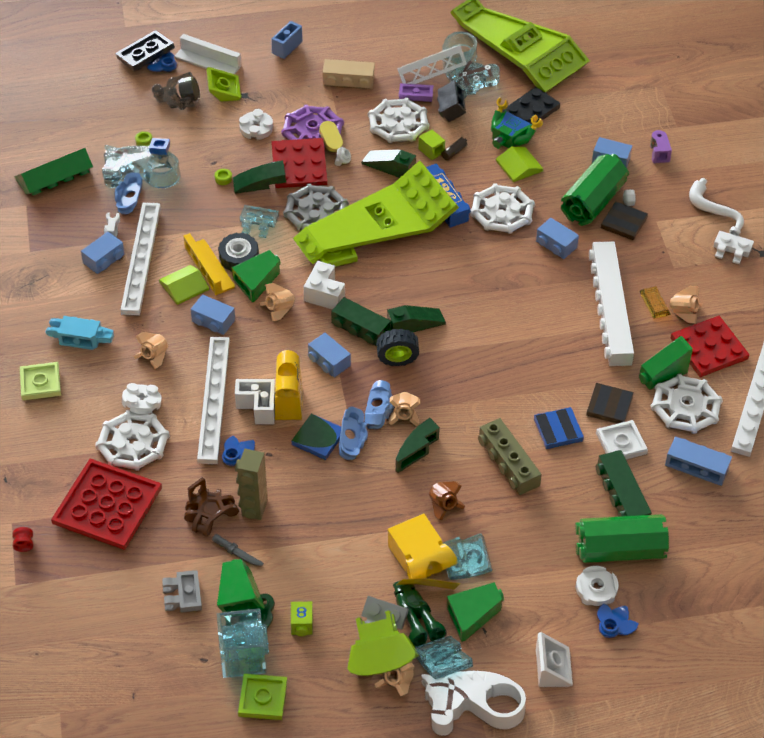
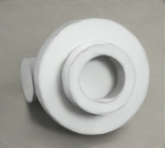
(343, 156)

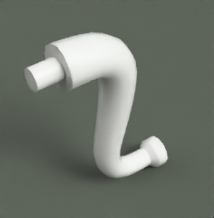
(701, 203)

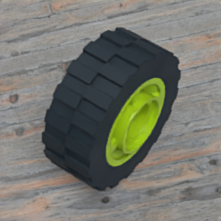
(397, 347)

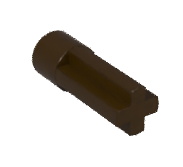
(454, 148)

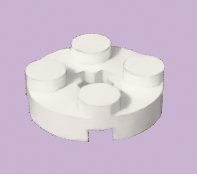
(249, 123)
(133, 394)
(591, 595)

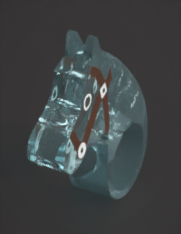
(472, 75)
(137, 159)

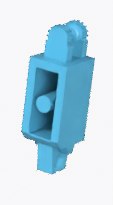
(79, 332)

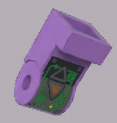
(661, 147)

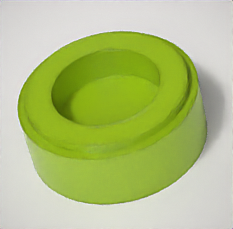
(143, 138)
(223, 176)

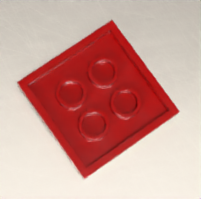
(302, 161)
(712, 345)

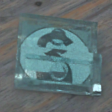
(471, 557)
(443, 657)

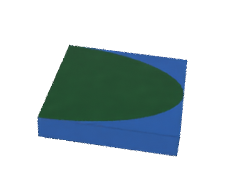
(317, 436)

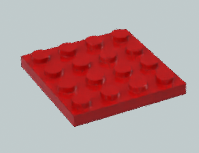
(106, 504)

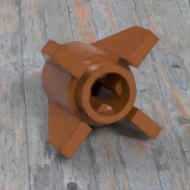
(444, 497)

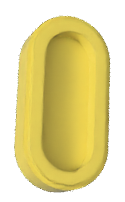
(331, 136)

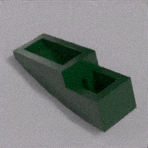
(260, 177)
(417, 444)

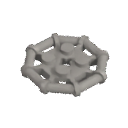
(307, 204)

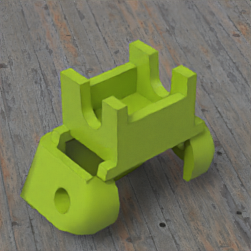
(380, 648)

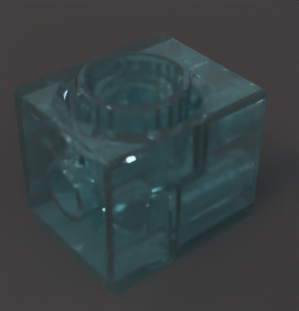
(242, 642)

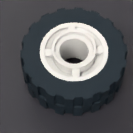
(237, 249)

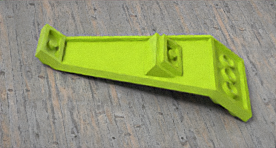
(544, 57)
(411, 204)

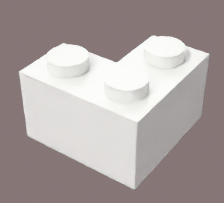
(322, 288)
(257, 395)

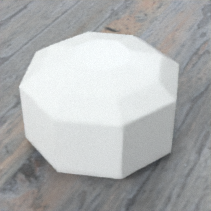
(629, 197)

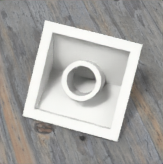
(553, 662)

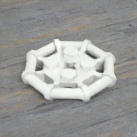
(398, 130)
(504, 201)
(690, 390)
(128, 431)

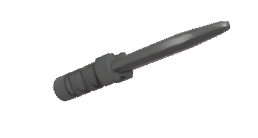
(232, 548)

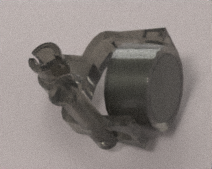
(188, 91)

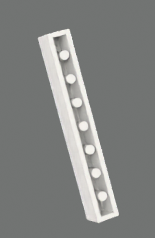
(611, 304)

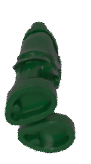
(411, 599)

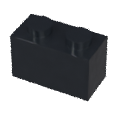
(451, 101)

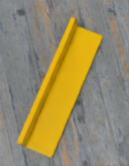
(208, 265)

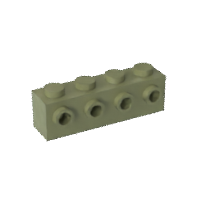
(509, 456)
(252, 484)

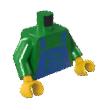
(511, 130)

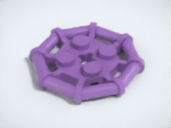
(305, 118)

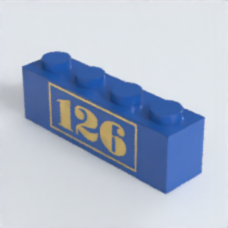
(461, 215)

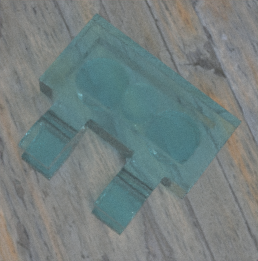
(260, 216)

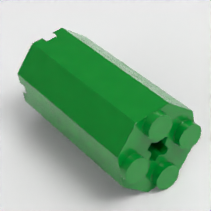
(594, 189)
(622, 538)

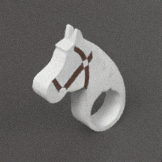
(470, 692)

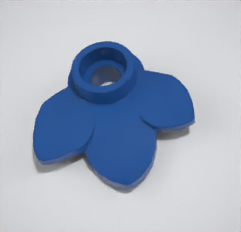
(165, 62)
(235, 449)
(617, 620)

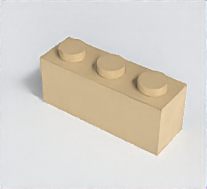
(348, 73)

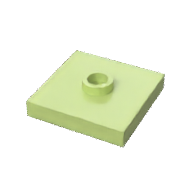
(40, 381)

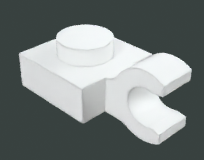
(112, 226)

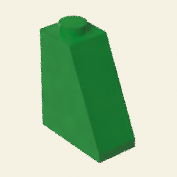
(256, 273)
(667, 363)
(238, 588)
(474, 608)

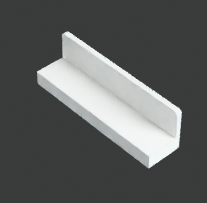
(208, 55)

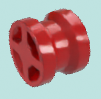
(22, 539)

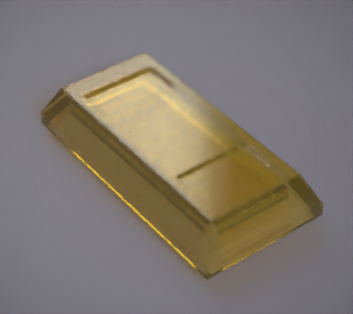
(654, 302)

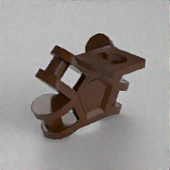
(207, 505)

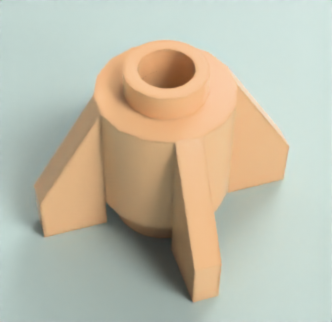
(278, 300)
(685, 304)
(153, 348)
(404, 408)
(400, 678)

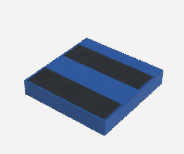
(558, 428)

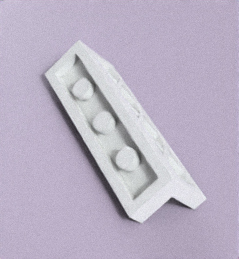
(432, 59)

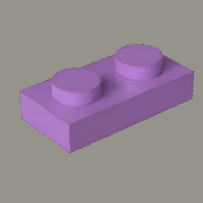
(416, 92)

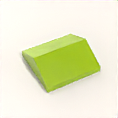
(223, 85)
(518, 163)
(184, 284)

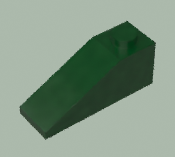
(390, 161)
(415, 318)

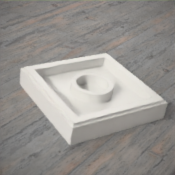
(622, 437)

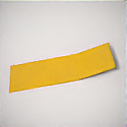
(430, 582)

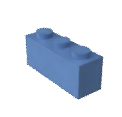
(698, 461)

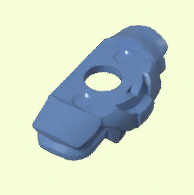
(131, 183)
(376, 416)
(354, 421)

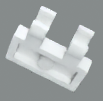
(733, 244)

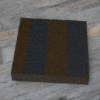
(624, 220)
(609, 403)

